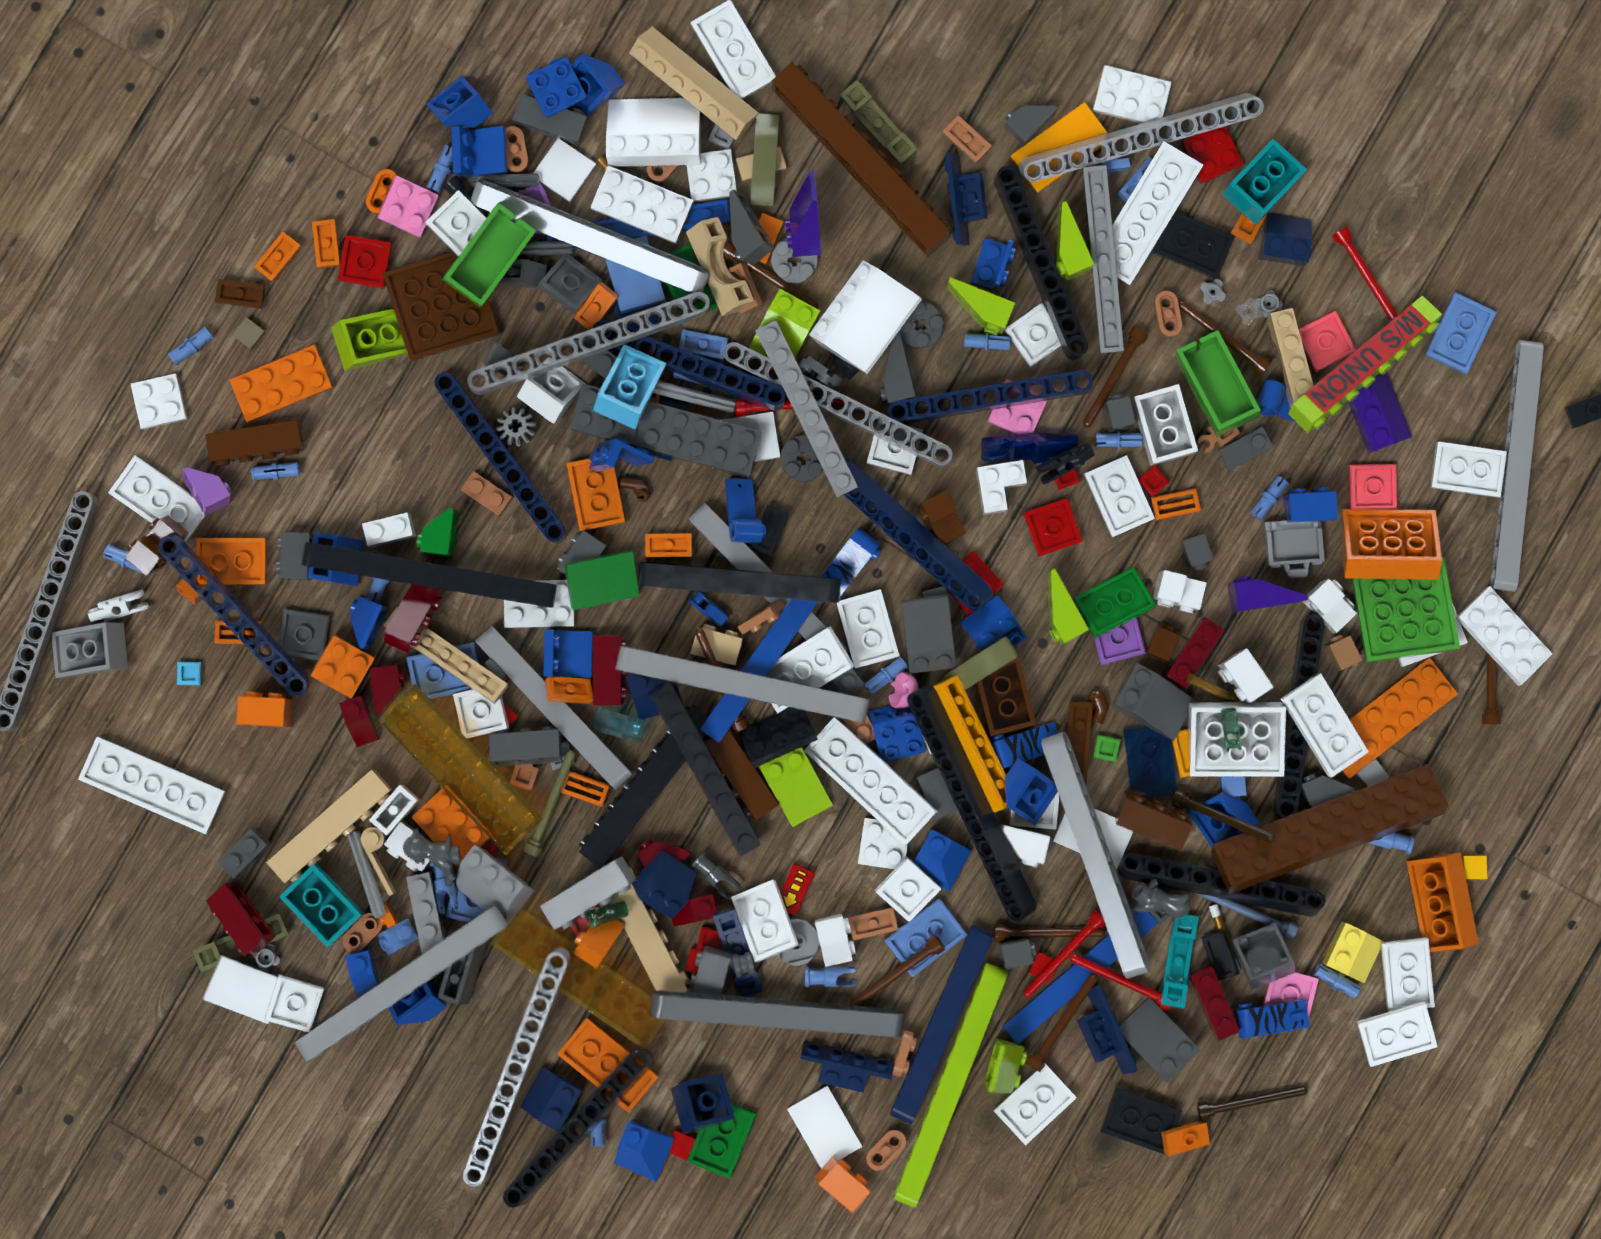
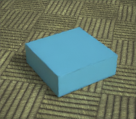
(189, 673)

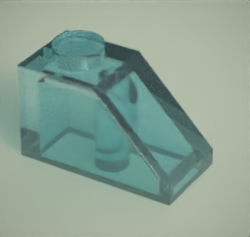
(619, 725)

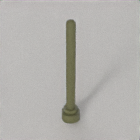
(534, 844)

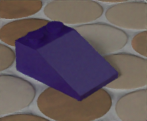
(804, 221)
(1256, 594)

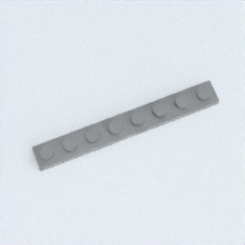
(1104, 259)
(806, 408)

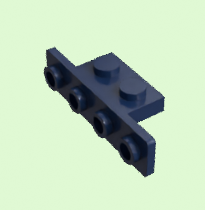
(966, 198)
(1104, 1034)
(844, 1067)

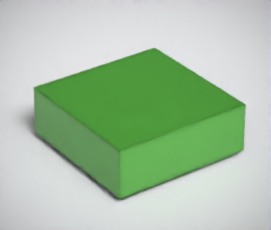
(1106, 748)

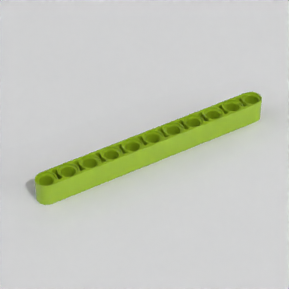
(950, 1085)

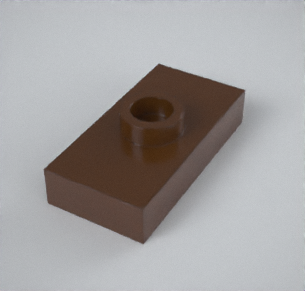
(240, 294)

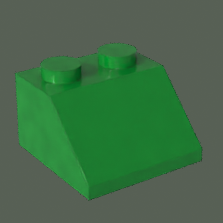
(440, 535)

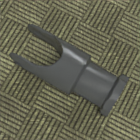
(714, 874)

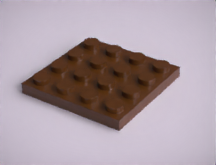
(432, 312)

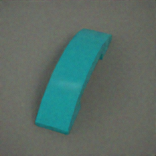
(1178, 961)

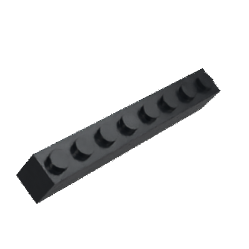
(704, 768)
(637, 797)

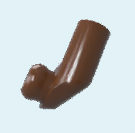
(638, 486)
(1101, 704)

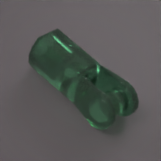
(1230, 726)
(608, 913)

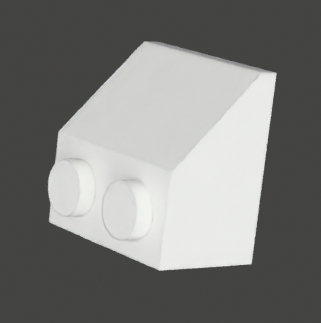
(551, 392)
(1027, 844)

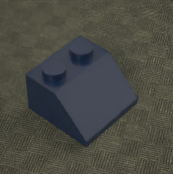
(1286, 240)
(639, 686)
(665, 884)
(551, 1098)
(702, 1103)

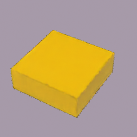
(1475, 867)

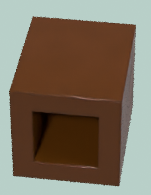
(1163, 643)

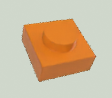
(188, 592)
(390, 918)

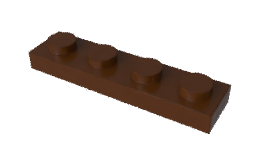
(1079, 733)

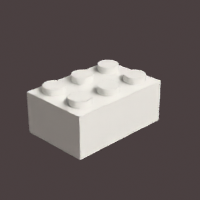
(1164, 425)

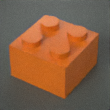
(342, 666)
(261, 711)

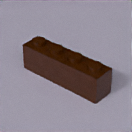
(255, 442)
(742, 775)

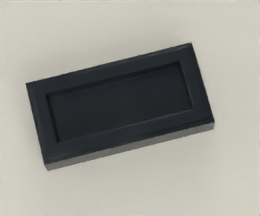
(1220, 955)

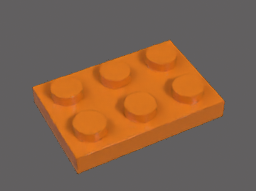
(595, 496)
(234, 560)
(445, 818)

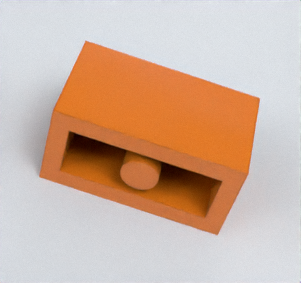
(597, 942)
(842, 1183)

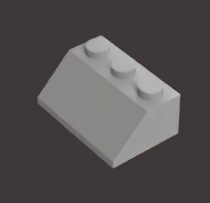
(491, 883)

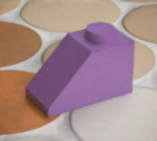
(207, 490)

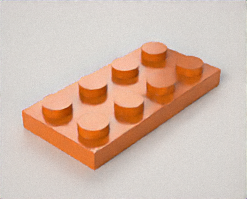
(281, 383)
(597, 1056)

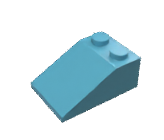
(629, 386)

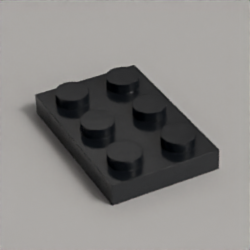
(1194, 245)
(777, 736)
(1139, 1119)

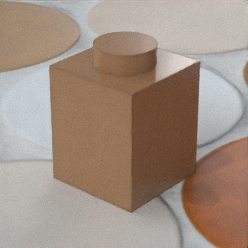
(1343, 652)

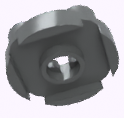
(925, 337)
(820, 371)
(792, 467)

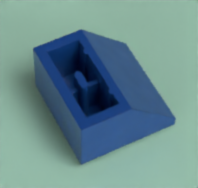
(1310, 507)
(334, 576)
(992, 624)

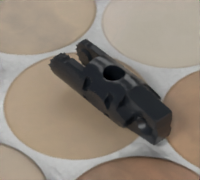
(1065, 462)

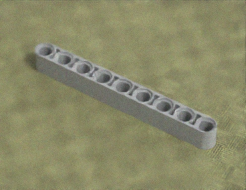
(744, 559)
(558, 713)

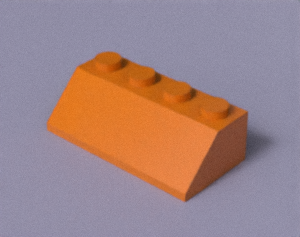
(1443, 902)

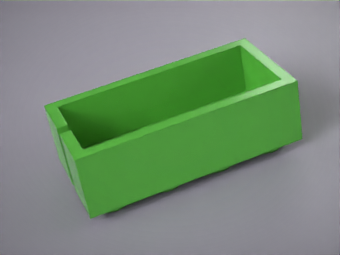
(488, 255)
(1217, 383)

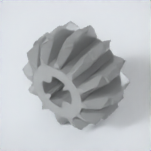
(522, 431)

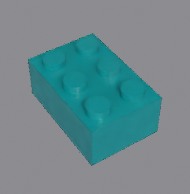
(1264, 181)
(322, 905)

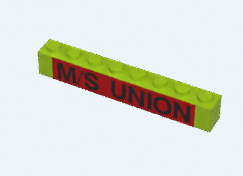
(1364, 364)

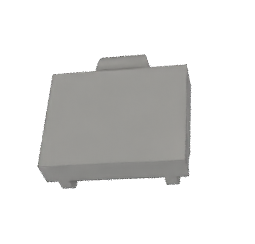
(1293, 544)

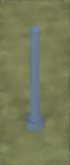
(1287, 929)

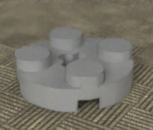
(784, 269)
(808, 947)

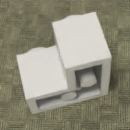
(993, 481)
(1178, 590)
(1329, 604)
(1245, 674)
(833, 939)

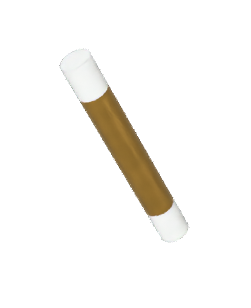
(1219, 923)

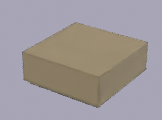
(248, 333)

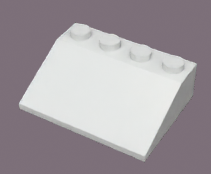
(653, 132)
(865, 317)
(1260, 736)

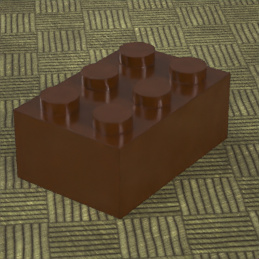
(1005, 699)
(1153, 819)

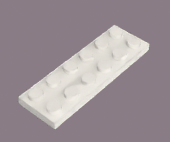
(1151, 208)
(870, 781)
(152, 785)

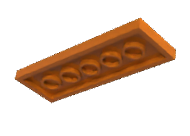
(1399, 711)

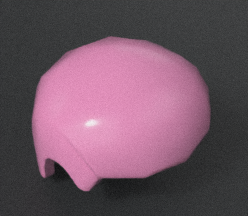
(904, 685)

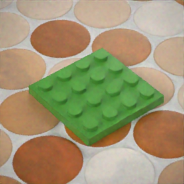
(1405, 617)

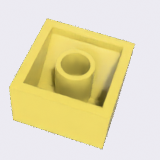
(1352, 952)

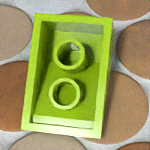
(1071, 251)
(984, 307)
(794, 319)
(368, 339)
(1063, 614)
(796, 786)
(1003, 1067)

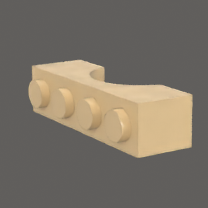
(708, 244)
(1287, 339)

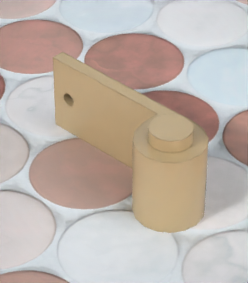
(373, 840)

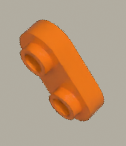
(379, 190)

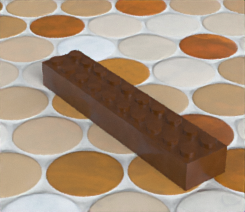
(860, 159)
(1330, 829)

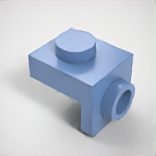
(1116, 165)
(397, 937)

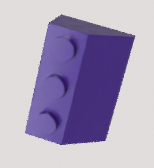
(1379, 415)

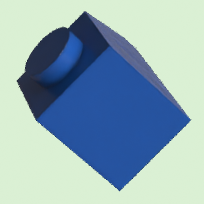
(362, 971)

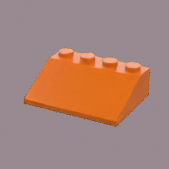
(1391, 544)

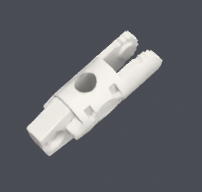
(107, 610)

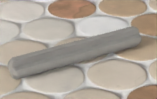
(695, 396)
(367, 875)

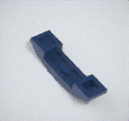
(735, 942)

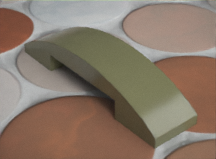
(877, 122)
(764, 160)
(984, 663)
(209, 955)

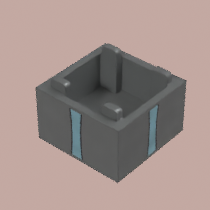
(1263, 956)

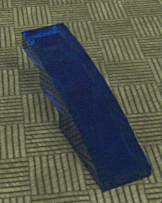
(1026, 446)

